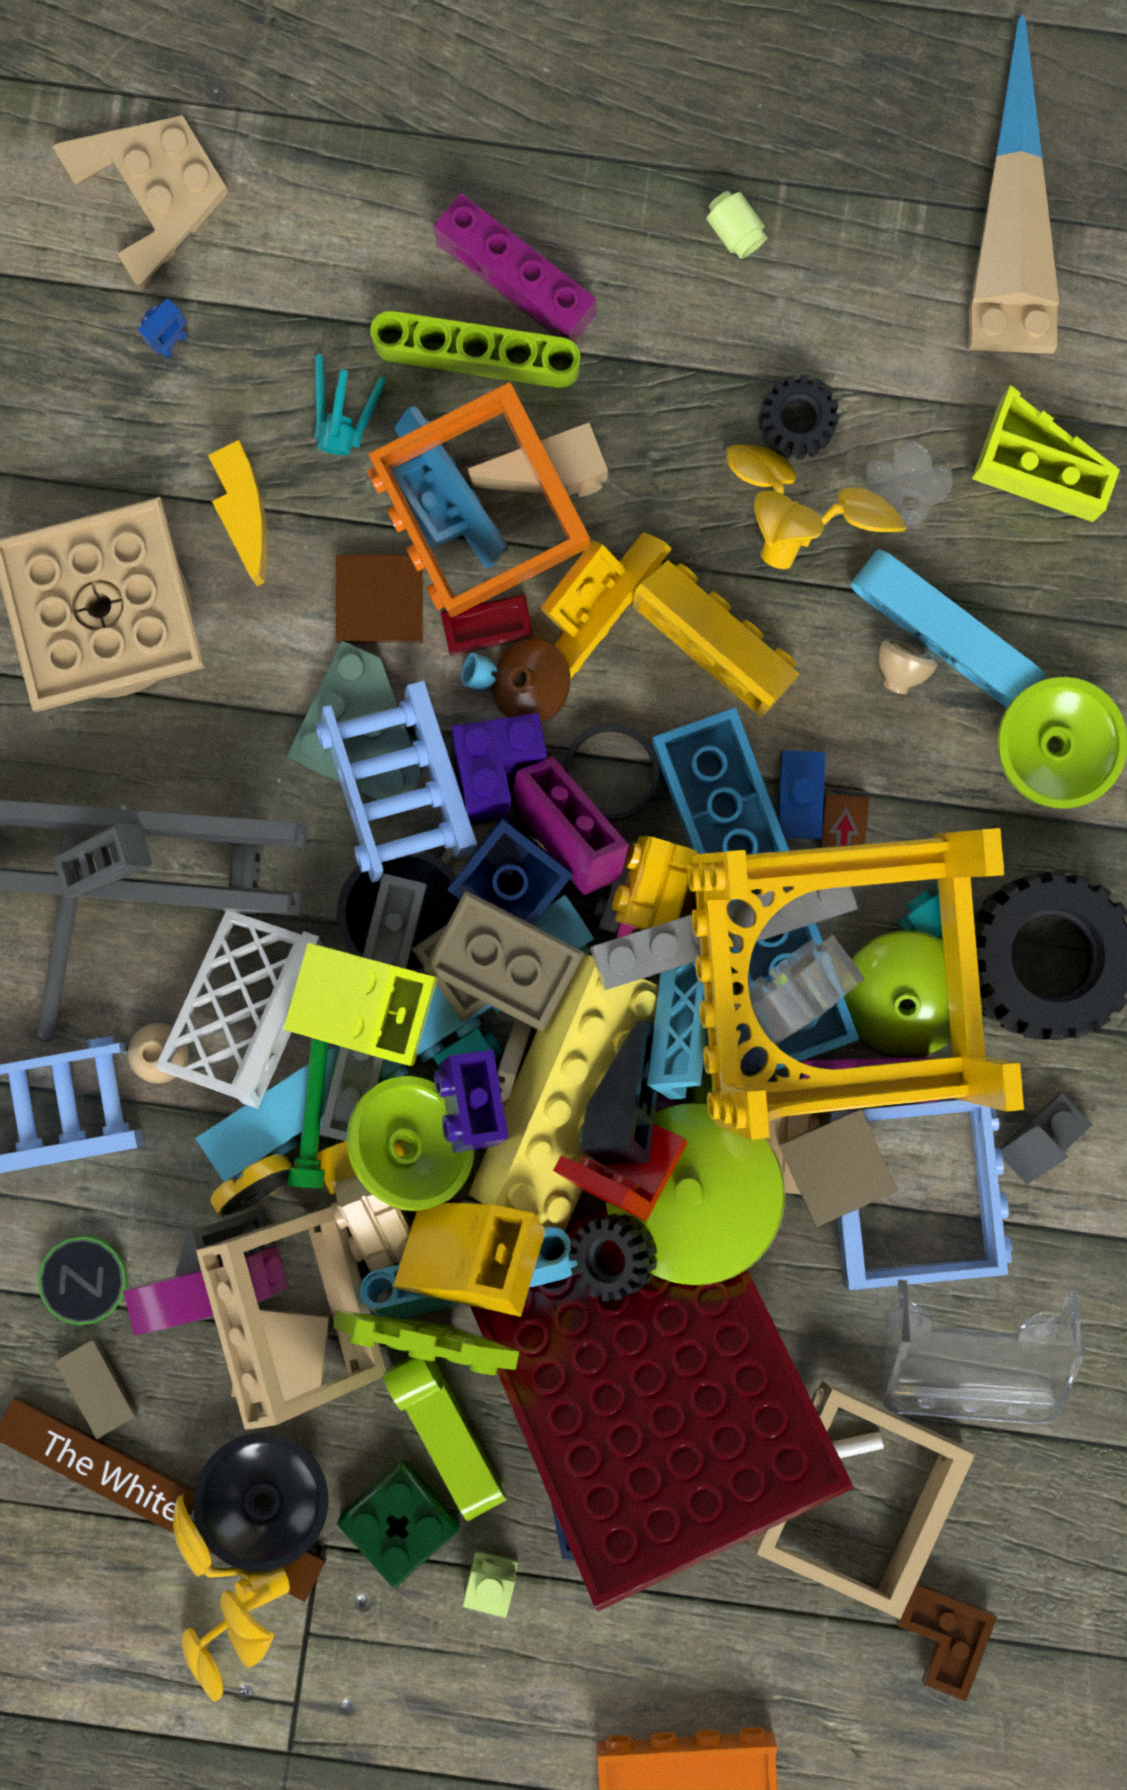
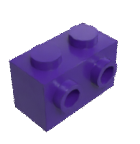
(471, 1100)

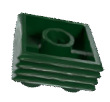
(398, 1494)

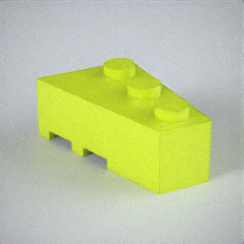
(1043, 462)

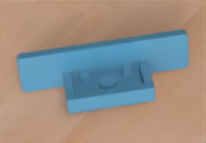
(443, 499)

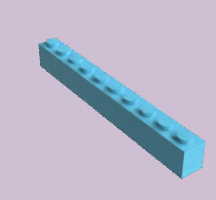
(272, 1128)

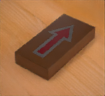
(844, 820)

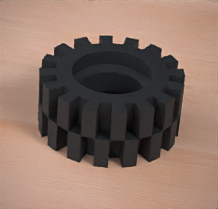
(803, 392)
(591, 1264)

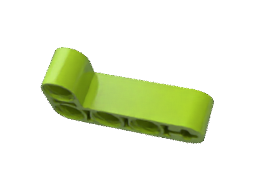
(446, 1434)

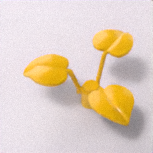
(791, 525)
(253, 1590)

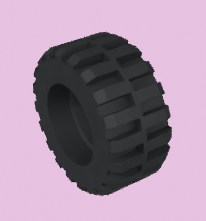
(1105, 938)

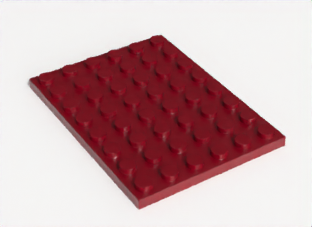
(661, 1421)

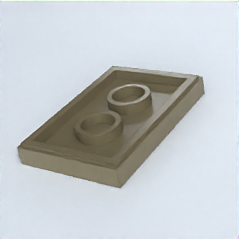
(504, 961)

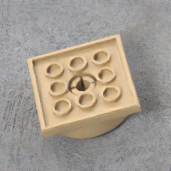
(61, 574)

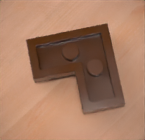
(959, 1634)

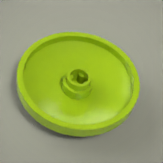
(716, 1205)

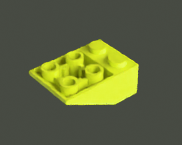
(360, 1004)

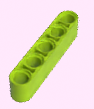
(460, 335)

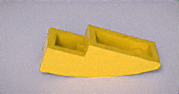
(242, 508)

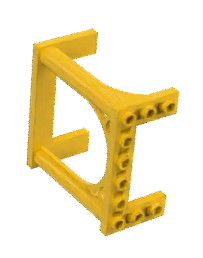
(750, 1102)

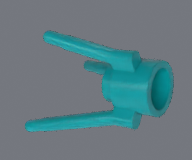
(336, 433)

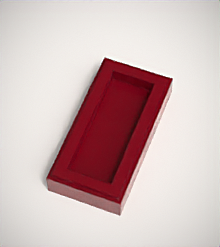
(488, 625)

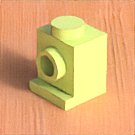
(490, 1583)

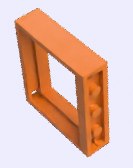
(458, 421)

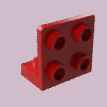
(628, 1186)

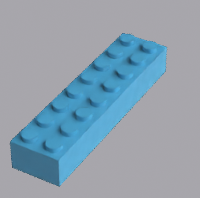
(729, 809)

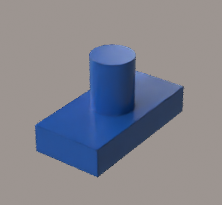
(801, 794)

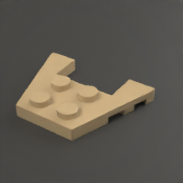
(166, 176)

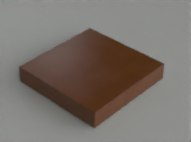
(378, 599)

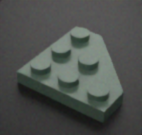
(354, 688)

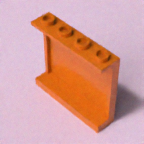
(689, 1763)

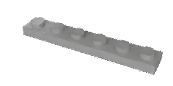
(675, 944)

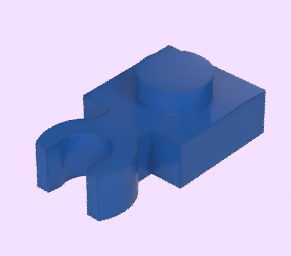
(163, 327)

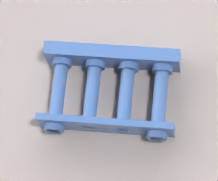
(427, 751)
(73, 1140)

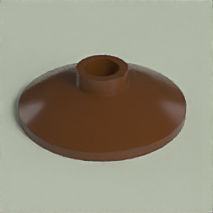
(546, 679)

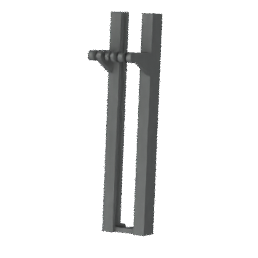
(244, 834)

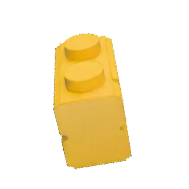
(653, 884)

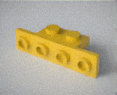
(598, 593)

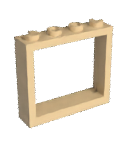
(243, 1329)
(924, 1522)

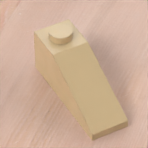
(572, 454)

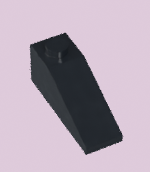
(623, 1107)

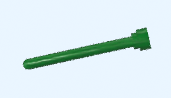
(307, 1168)

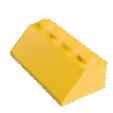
(714, 637)

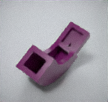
(185, 1296)

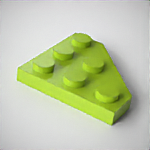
(427, 1340)

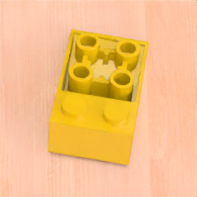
(472, 1255)

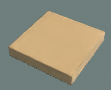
(297, 1349)

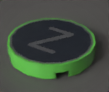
(82, 1280)

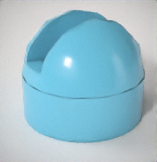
(477, 672)

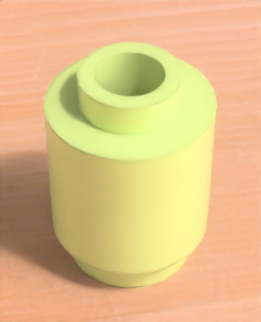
(736, 224)

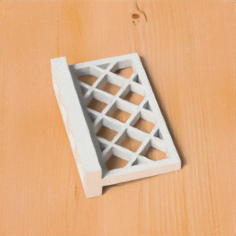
(269, 1038)

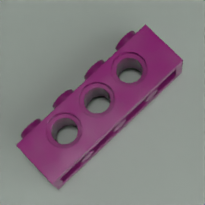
(514, 269)

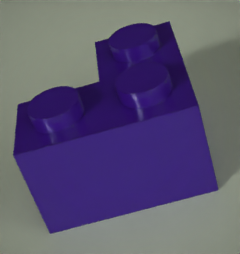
(489, 754)

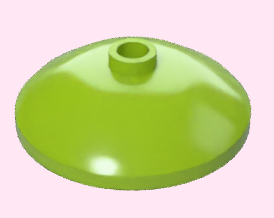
(1089, 739)
(896, 969)
(411, 1115)

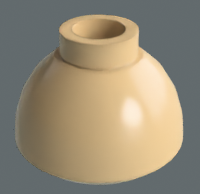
(904, 665)
(146, 1049)

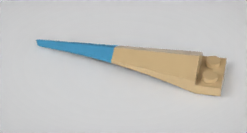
(1015, 271)

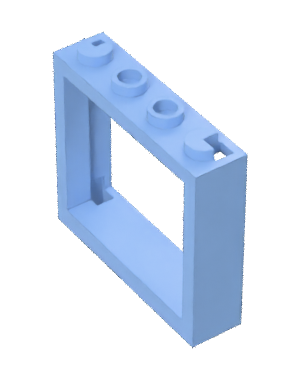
(991, 1201)

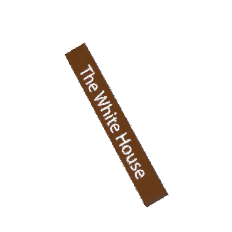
(118, 1476)

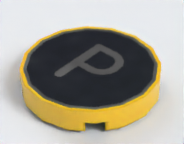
(256, 1184)

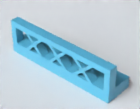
(677, 1033)

